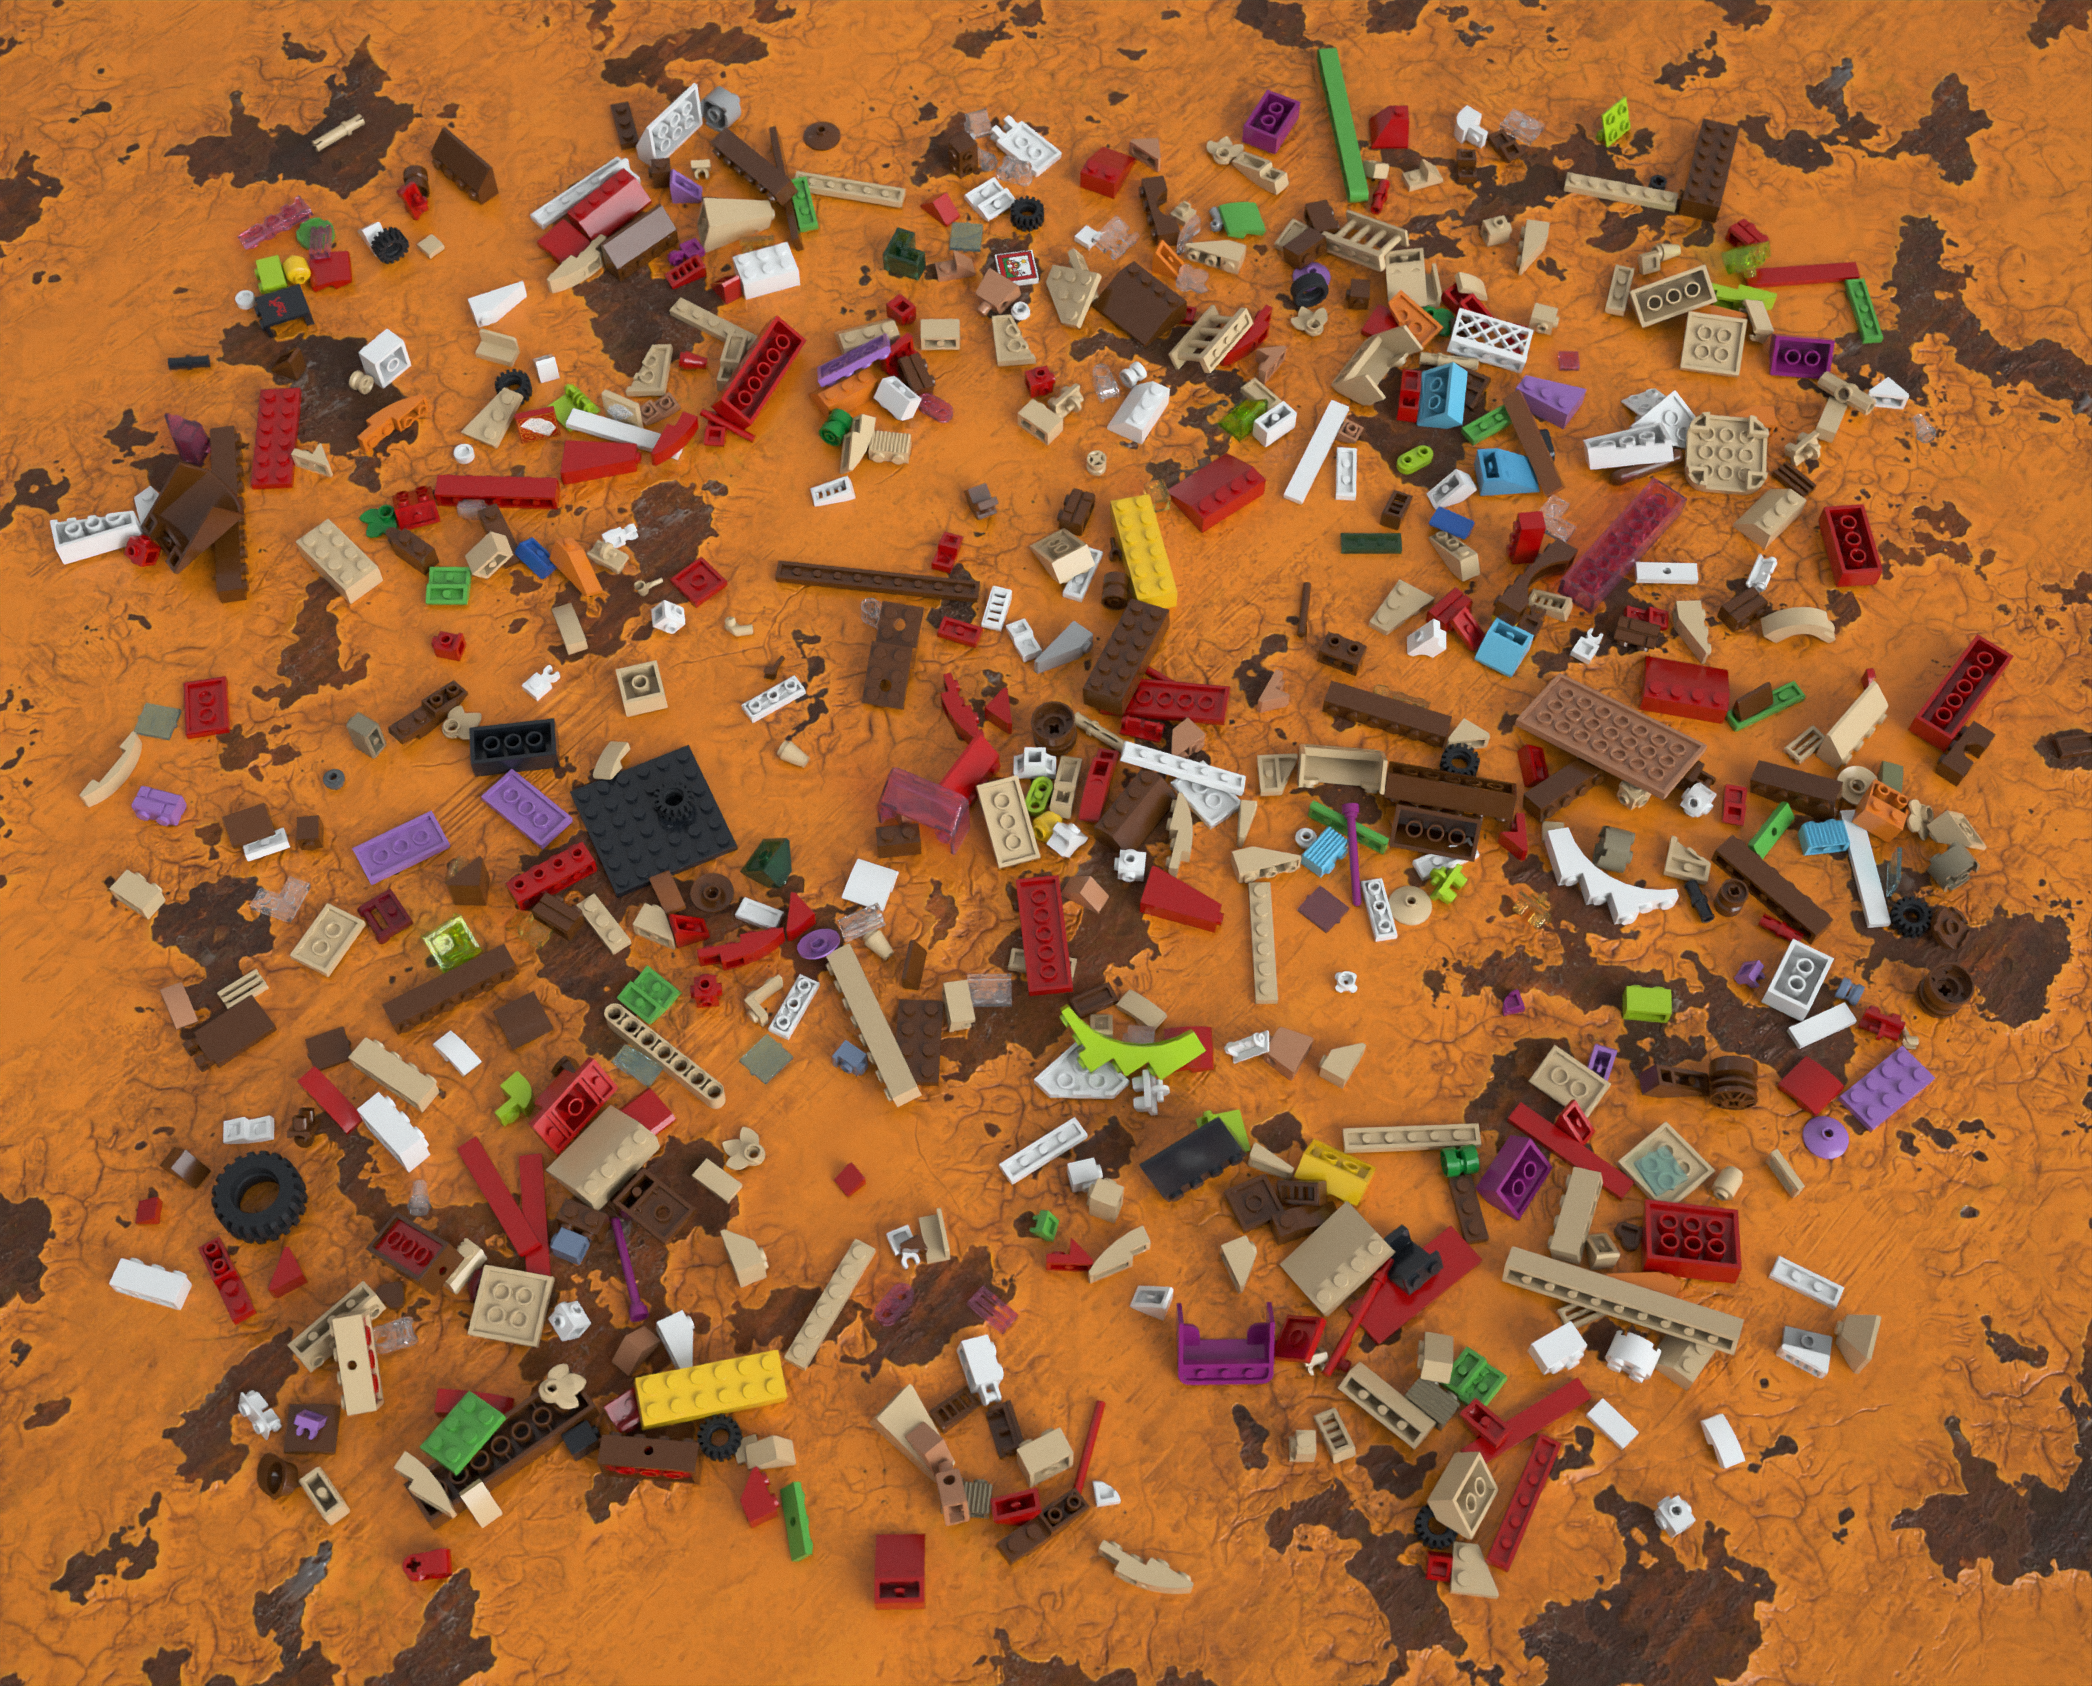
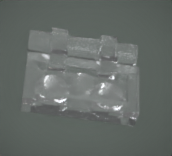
(1110, 234)

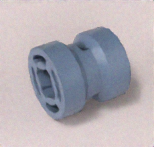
(1854, 993)

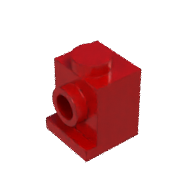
(901, 310)
(449, 645)

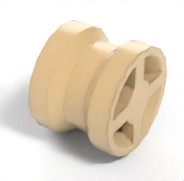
(361, 382)
(1094, 458)

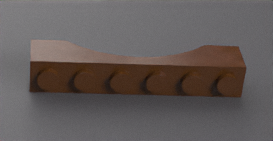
(1554, 561)

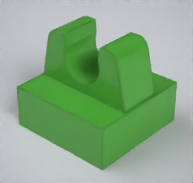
(1046, 1225)

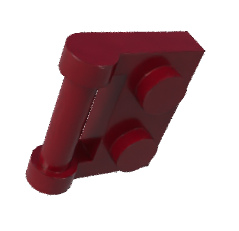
(392, 913)

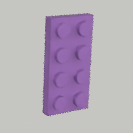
(857, 358)
(527, 809)
(401, 847)
(1886, 1089)

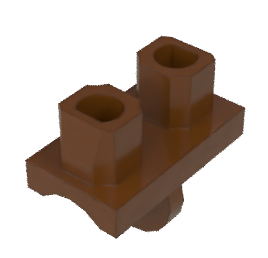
(304, 1127)

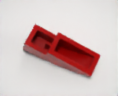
(1454, 300)
(1409, 395)
(674, 438)
(330, 1100)
(449, 1398)

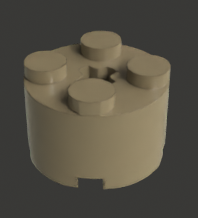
(1613, 849)
(1952, 867)

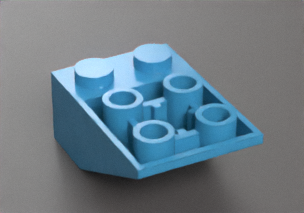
(1504, 473)

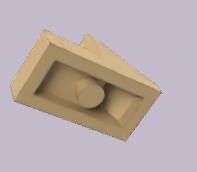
(1422, 177)
(313, 462)

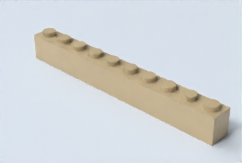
(1623, 1300)

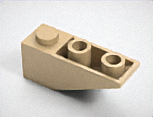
(1533, 244)
(1218, 254)
(1457, 556)
(1689, 624)
(1258, 862)

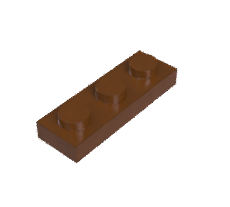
(624, 125)
(1468, 1209)

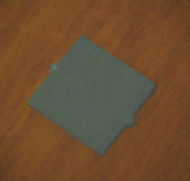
(966, 237)
(157, 721)
(1894, 872)
(766, 1059)
(1660, 1171)

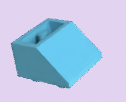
(1504, 647)

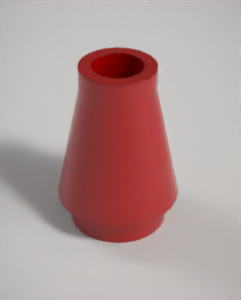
(692, 361)

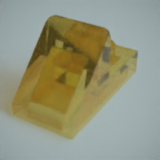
(529, 929)

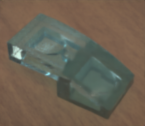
(637, 1065)

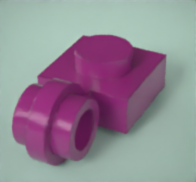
(687, 249)

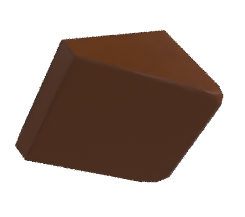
(913, 1245)

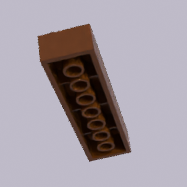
(522, 1438)

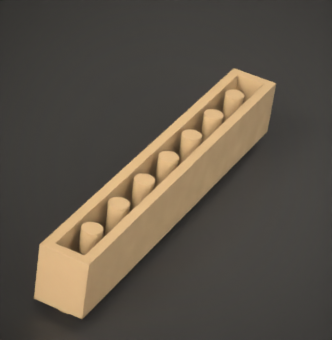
(873, 1025)

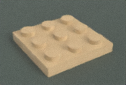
(1713, 344)
(1689, 1160)
(511, 1306)

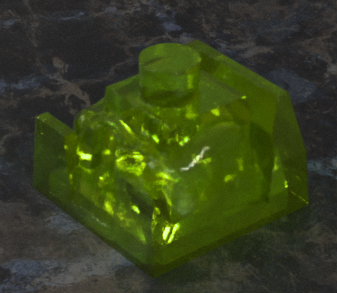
(1746, 258)
(451, 943)

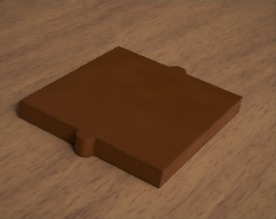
(329, 1049)

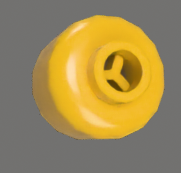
(296, 269)
(1044, 825)

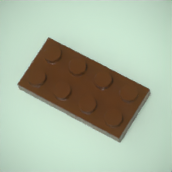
(920, 1038)

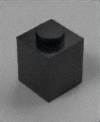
(582, 1440)

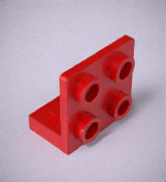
(415, 508)

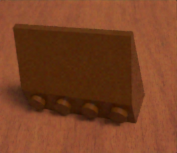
(1141, 304)

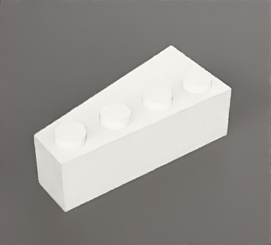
(1629, 447)
(93, 536)

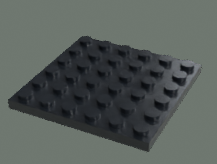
(632, 835)

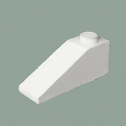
(495, 304)
(677, 1338)

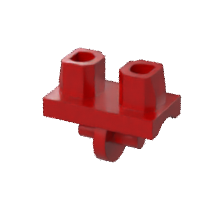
(413, 200)
(1881, 1024)

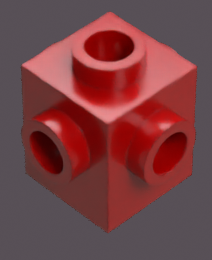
(1039, 381)
(142, 550)
(706, 991)

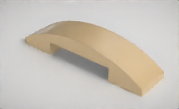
(117, 775)

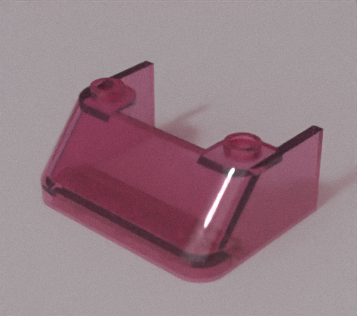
(927, 804)

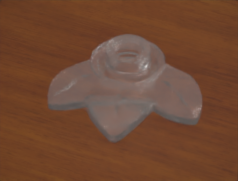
(1192, 279)

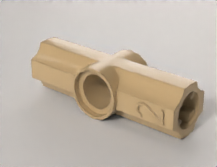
(1856, 397)

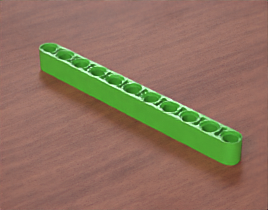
(1342, 125)

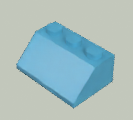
(1442, 396)

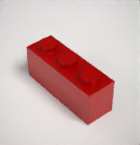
(1526, 537)

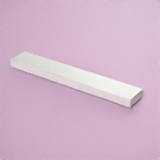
(564, 202)
(613, 430)
(1316, 452)
(1183, 768)
(1865, 873)

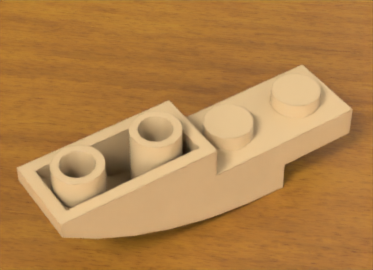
(576, 270)
(1180, 833)
(1154, 1576)

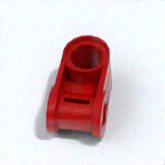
(432, 1565)

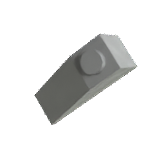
(1065, 648)

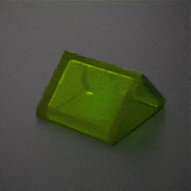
(1241, 419)

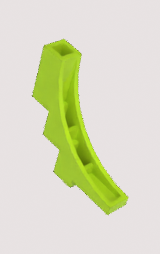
(1099, 1049)

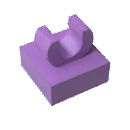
(1749, 973)
(311, 1421)

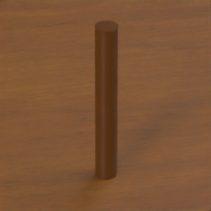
(1304, 609)

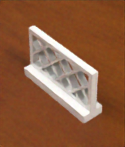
(1487, 352)

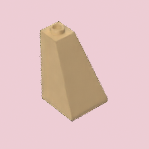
(731, 219)
(900, 1418)

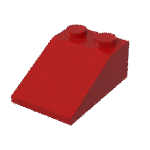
(1106, 172)

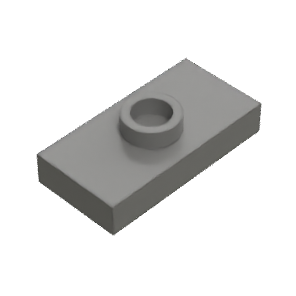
(1807, 1340)

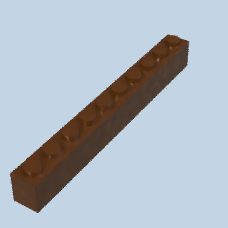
(230, 547)

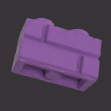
(158, 806)

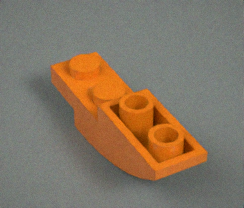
(395, 416)

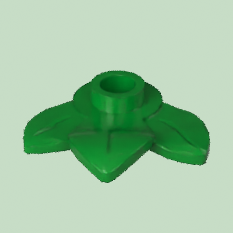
(1442, 316)
(378, 520)

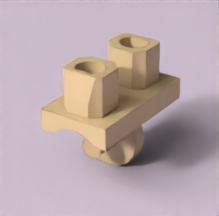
(1067, 402)
(1806, 448)
(608, 556)

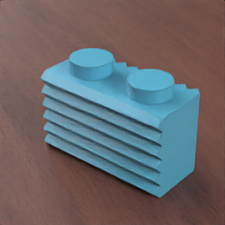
(1823, 837)
(1324, 852)

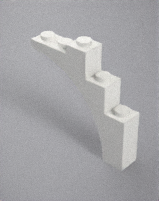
(1596, 886)

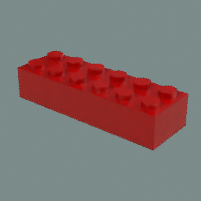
(758, 373)
(1960, 693)

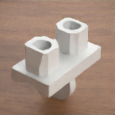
(1153, 1092)

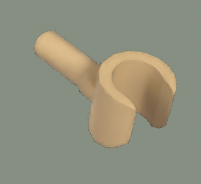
(645, 587)
(1909, 1041)

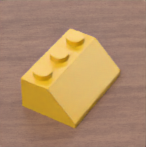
(1343, 1173)

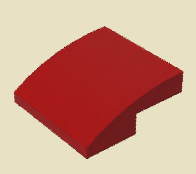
(563, 241)
(331, 271)
(1205, 1060)
(1810, 1086)

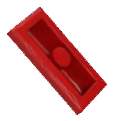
(1532, 765)

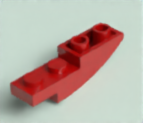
(1252, 338)
(960, 716)
(1098, 784)
(752, 947)
(227, 1280)

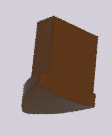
(567, 1063)

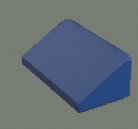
(1452, 523)
(535, 557)

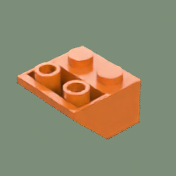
(1882, 811)

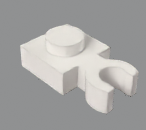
(619, 536)
(1586, 647)
(539, 684)
(898, 1236)

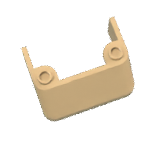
(1372, 362)
(1342, 766)

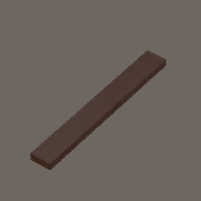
(789, 206)

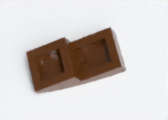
(1504, 147)
(1466, 166)

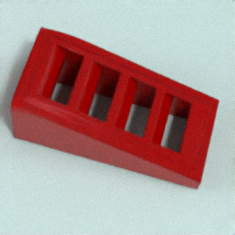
(697, 268)

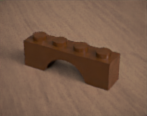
(1154, 194)

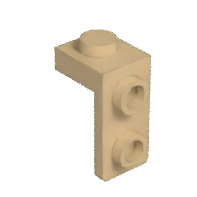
(755, 997)

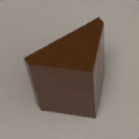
(249, 825)
(470, 884)

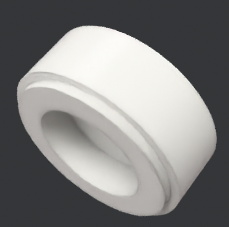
(245, 299)
(464, 453)

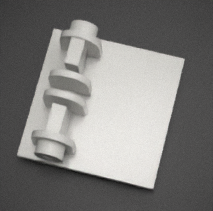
(1643, 402)

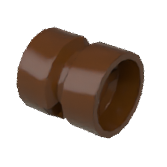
(418, 175)
(1115, 590)
(1731, 897)

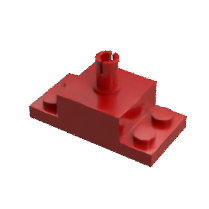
(570, 1104)

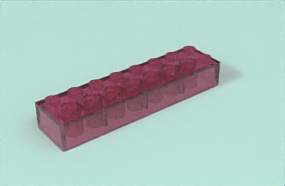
(1622, 545)

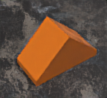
(1166, 261)

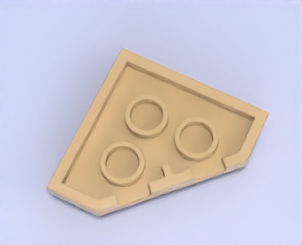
(1072, 293)

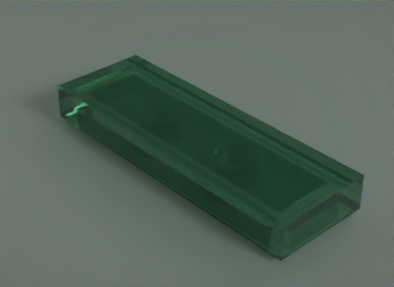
(1371, 543)

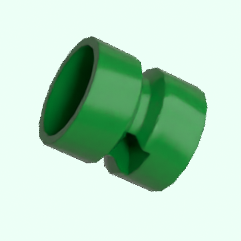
(836, 426)
(1460, 1160)

